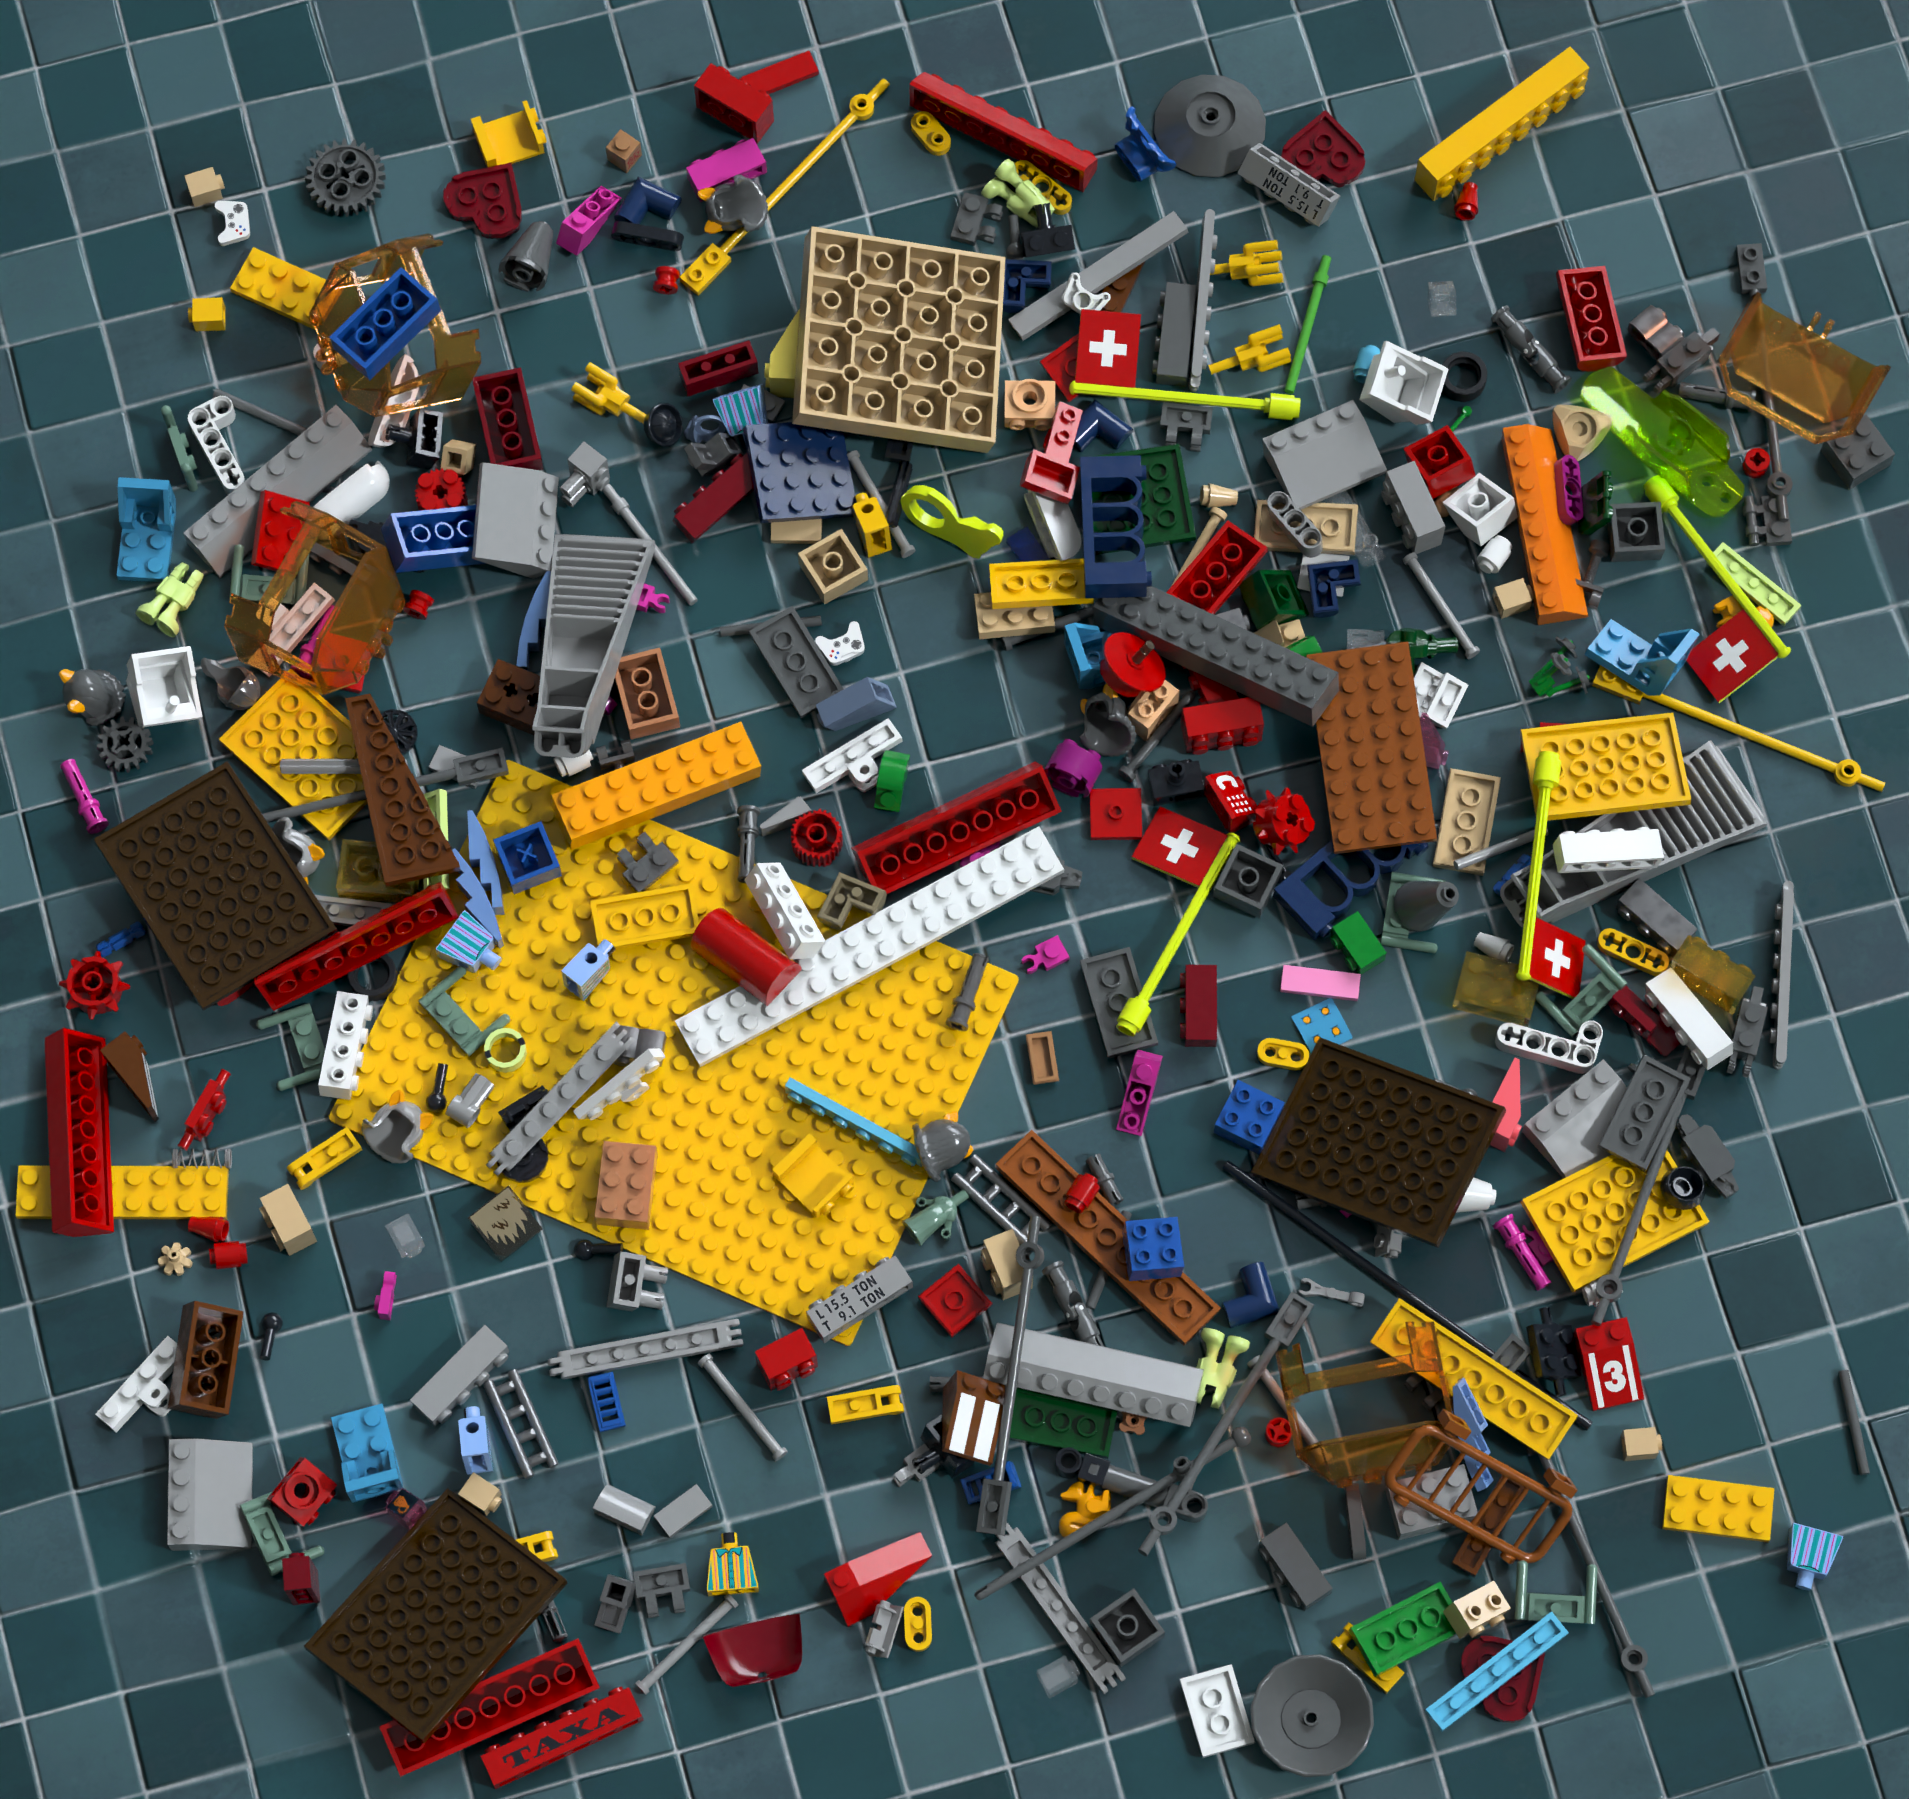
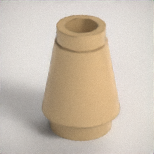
(1217, 496)

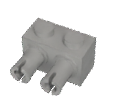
(587, 474)
(627, 1279)

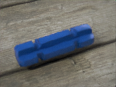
(1523, 861)
(120, 939)

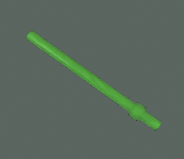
(1319, 281)

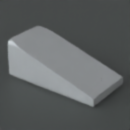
(785, 817)

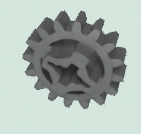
(120, 753)

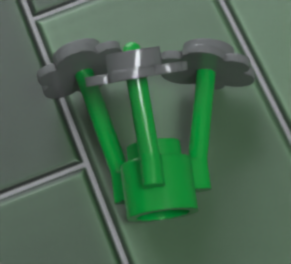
(1542, 680)

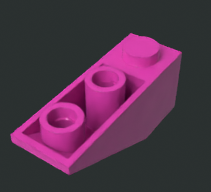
(586, 220)
(1139, 1092)

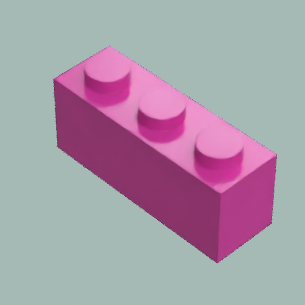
(723, 165)

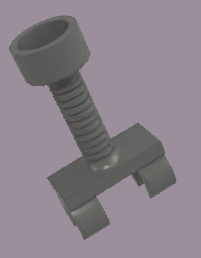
(1598, 550)
(616, 761)

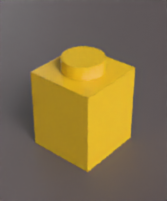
(207, 314)

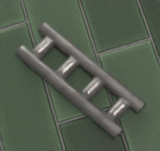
(998, 1186)
(536, 1430)

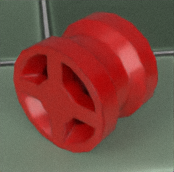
(666, 280)
(1753, 468)
(418, 604)
(1280, 1427)

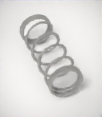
(176, 1158)

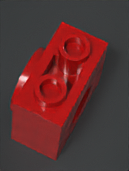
(318, 1491)

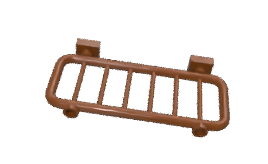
(1453, 1426)

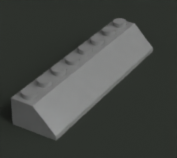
(297, 471)
(1097, 1375)

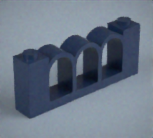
(1113, 578)
(1308, 910)

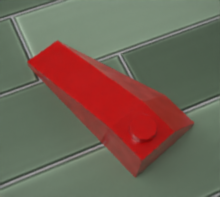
(875, 1576)

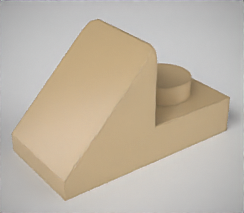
(1282, 634)

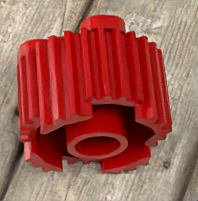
(438, 484)
(820, 851)

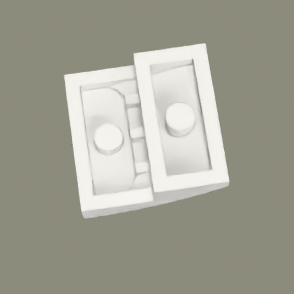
(1437, 694)

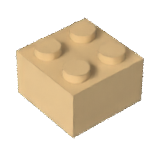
(833, 566)
(290, 1224)
(1000, 1258)

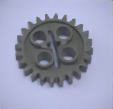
(333, 161)

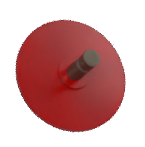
(1131, 665)

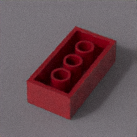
(507, 419)

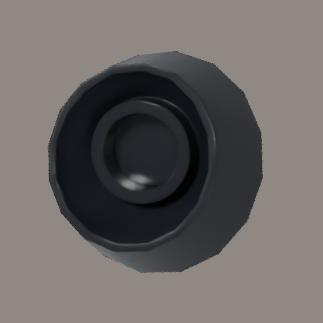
(663, 424)
(1683, 1188)

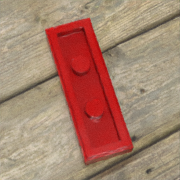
(783, 73)

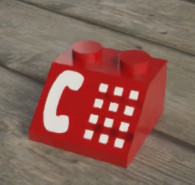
(1229, 800)

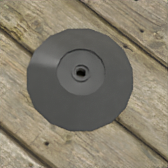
(1204, 145)
(1317, 1688)

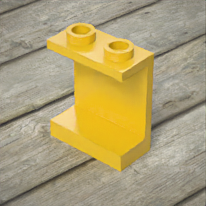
(509, 137)
(813, 1177)

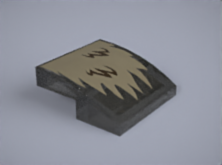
(505, 1223)

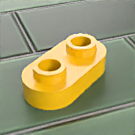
(929, 132)
(1283, 1052)
(917, 1624)

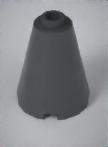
(529, 258)
(1424, 903)

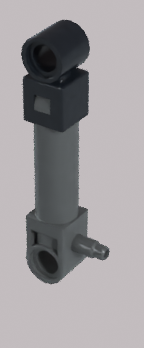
(1104, 1475)

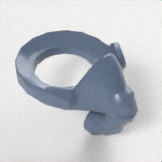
(696, 433)

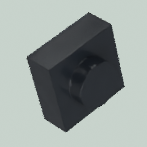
(898, 450)

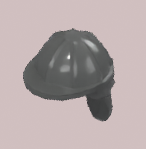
(235, 685)

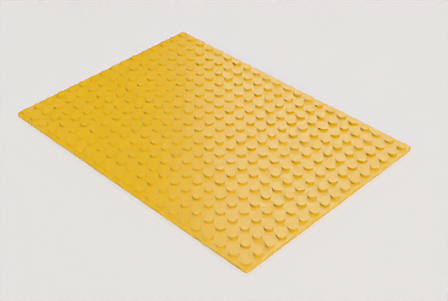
(713, 1125)

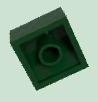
(1273, 597)

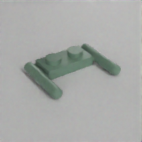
(180, 443)
(254, 586)
(1393, 932)
(1590, 999)
(454, 1019)
(306, 1039)
(268, 1534)
(1565, 1607)

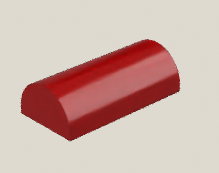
(1591, 317)
(1219, 569)
(743, 955)

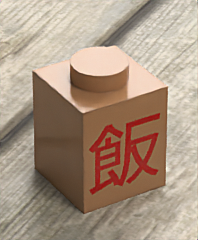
(623, 151)

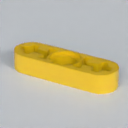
(1059, 192)
(1635, 962)

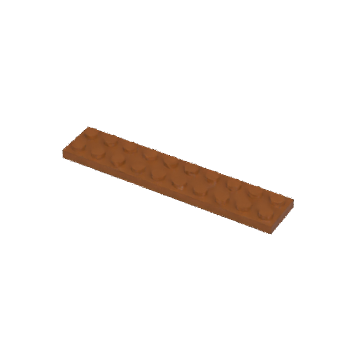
(1098, 1232)

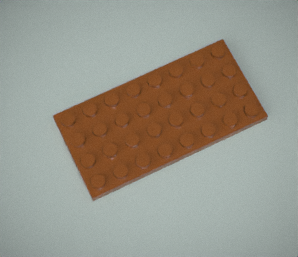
(1374, 751)

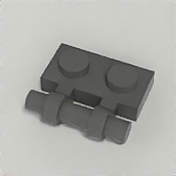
(1773, 530)

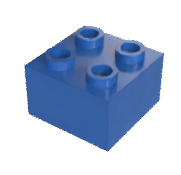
(527, 857)
(1248, 1117)
(1153, 1248)

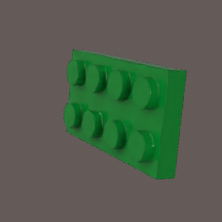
(1404, 1629)

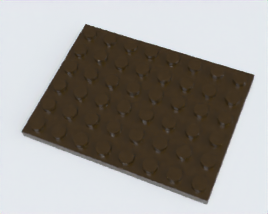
(215, 885)
(1379, 1142)
(435, 1615)

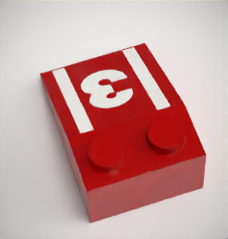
(1609, 1364)

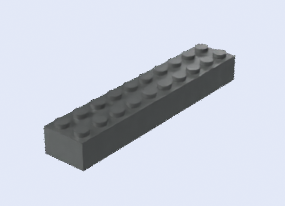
(1223, 652)

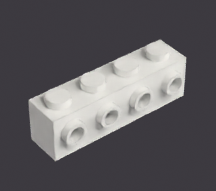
(1608, 850)
(784, 910)
(1688, 1018)
(344, 1045)

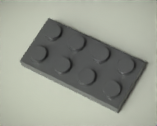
(795, 661)
(1110, 983)
(1644, 1112)

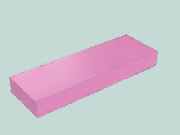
(1320, 983)

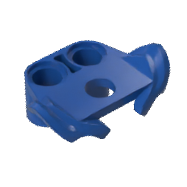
(1140, 151)

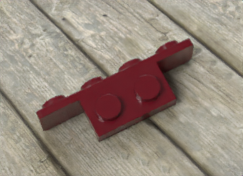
(1644, 1021)

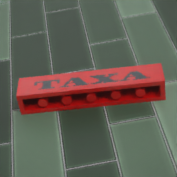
(561, 1738)

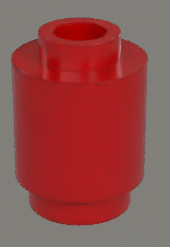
(1081, 1193)
(228, 1255)

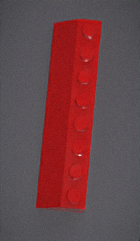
(1002, 131)
(957, 828)
(357, 946)
(78, 1134)
(498, 1705)

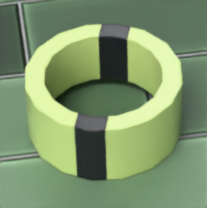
(508, 1066)

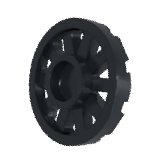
(398, 730)

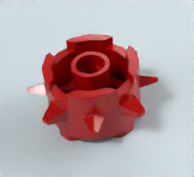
(1283, 821)
(85, 975)

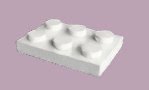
(1217, 1711)

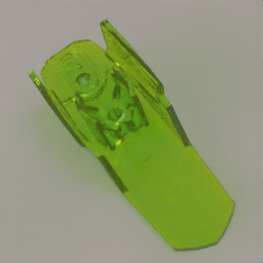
(1668, 439)

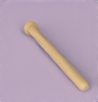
(1216, 516)

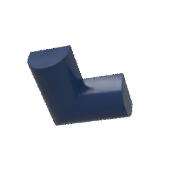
(645, 197)
(1020, 275)
(1100, 421)
(1325, 580)
(1259, 1297)

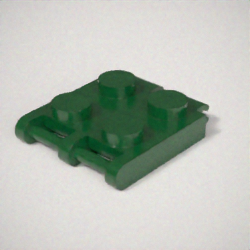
(1596, 506)

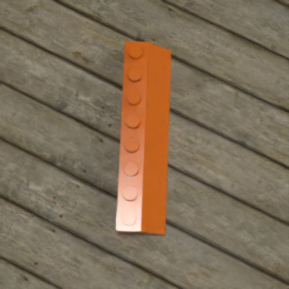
(1544, 537)

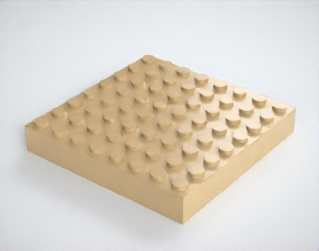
(899, 340)

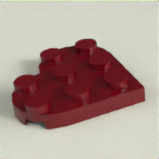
(1326, 151)
(487, 198)
(1516, 1696)

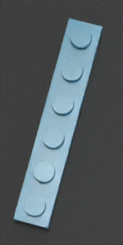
(846, 1118)
(1496, 1671)

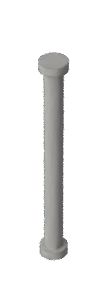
(853, 457)
(1411, 560)
(1277, 1392)
(742, 1407)
(686, 1644)

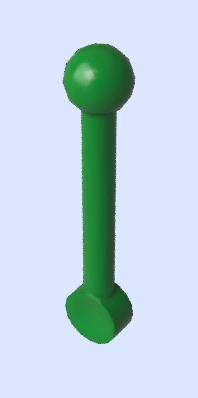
(1466, 412)

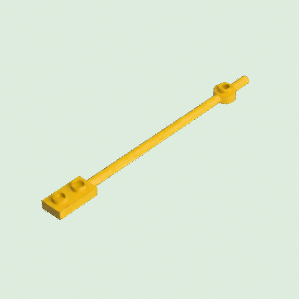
(715, 259)
(1615, 685)

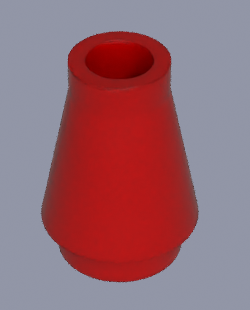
(1467, 202)
(209, 1227)

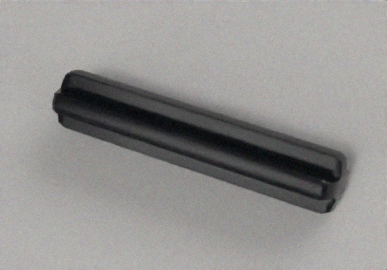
(899, 489)

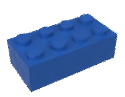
(385, 323)
(430, 538)

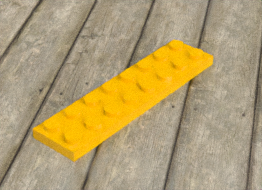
(138, 1192)
(1500, 1393)

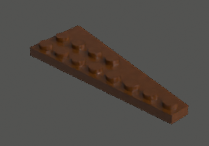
(402, 822)

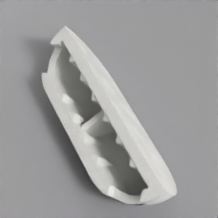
(402, 372)
(356, 493)
(1054, 525)

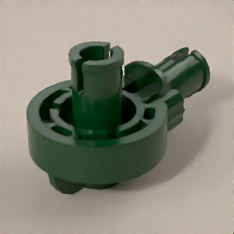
(1423, 644)

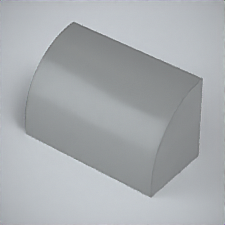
(624, 1509)

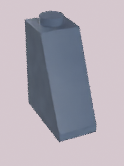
(855, 704)

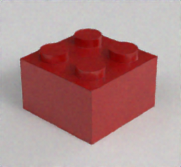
(1441, 461)
(787, 1360)

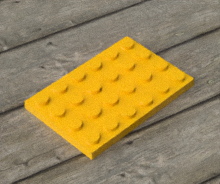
(298, 725)
(1611, 765)
(1589, 1212)

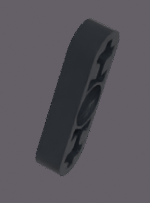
(647, 236)

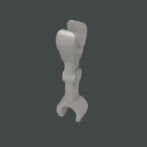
(1353, 1298)

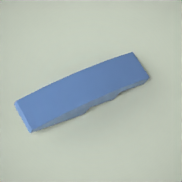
(534, 621)
(482, 856)
(478, 903)
(1468, 1410)

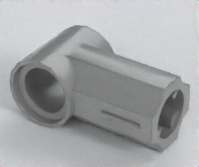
(467, 1105)

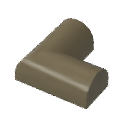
(848, 893)

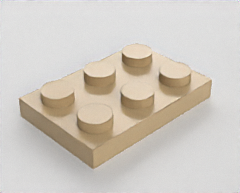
(1011, 621)

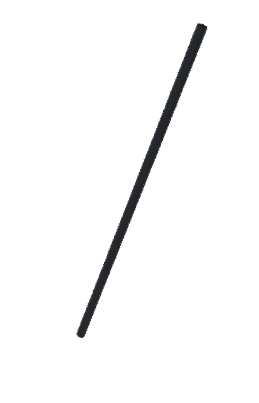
(1381, 1276)

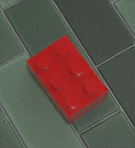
(734, 102)
(1222, 725)

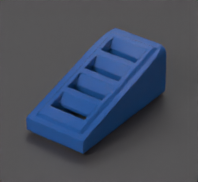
(599, 1380)
(967, 1487)

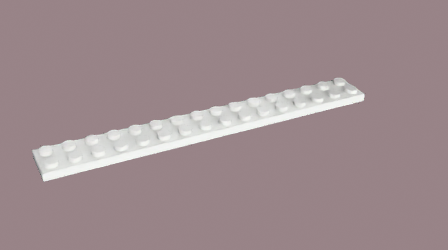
(876, 944)

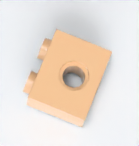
(1019, 414)
(1152, 708)

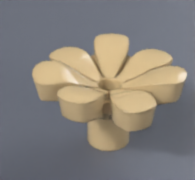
(175, 1263)

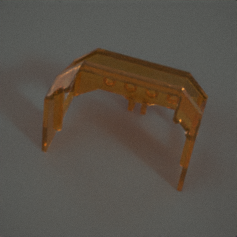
(342, 295)
(1798, 370)
(353, 628)
(1369, 1453)

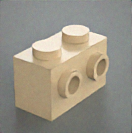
(1477, 1610)

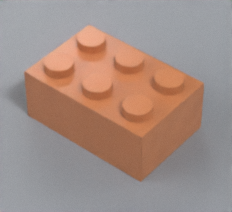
(646, 694)
(626, 1185)

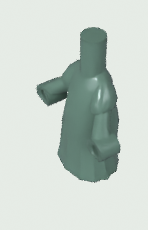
(940, 1211)

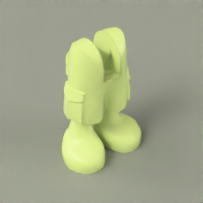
(1026, 192)
(172, 591)
(1219, 1374)

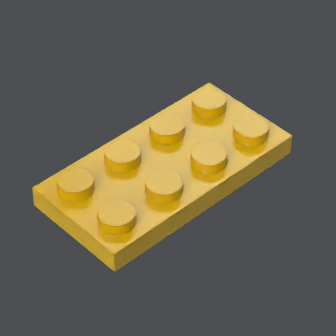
(278, 286)
(1038, 583)
(646, 916)
(1718, 1508)

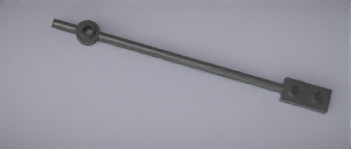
(1753, 280)
(466, 770)
(1694, 1071)
(1280, 1333)
(996, 1492)
(1629, 1648)

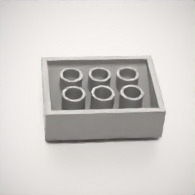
(1324, 455)
(515, 519)
(1576, 1120)
(205, 1494)

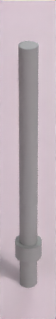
(621, 507)

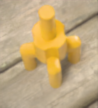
(1249, 264)
(1255, 353)
(607, 396)

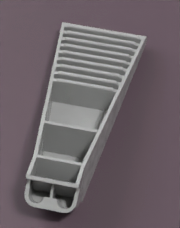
(586, 629)
(1717, 816)

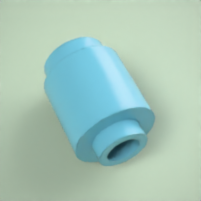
(1364, 361)

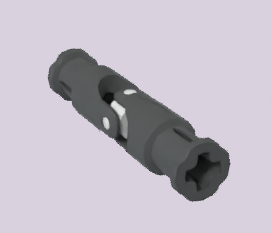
(1528, 346)
(1077, 1315)

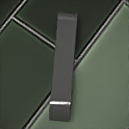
(1355, 1522)

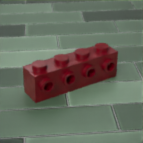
(716, 500)

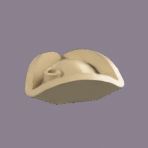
(1579, 429)

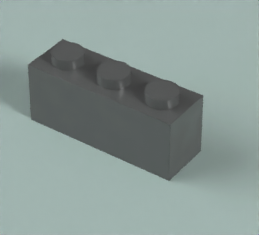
(1294, 1567)

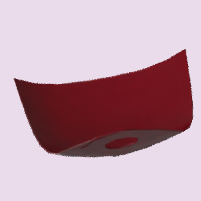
(756, 1648)

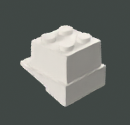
(1403, 385)
(163, 686)

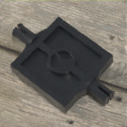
(1553, 1351)

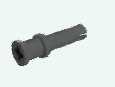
(1712, 394)
(747, 832)
(964, 1003)

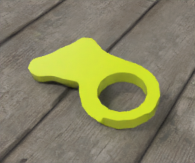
(967, 533)

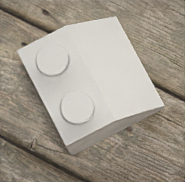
(1481, 509)

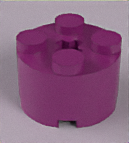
(1073, 768)

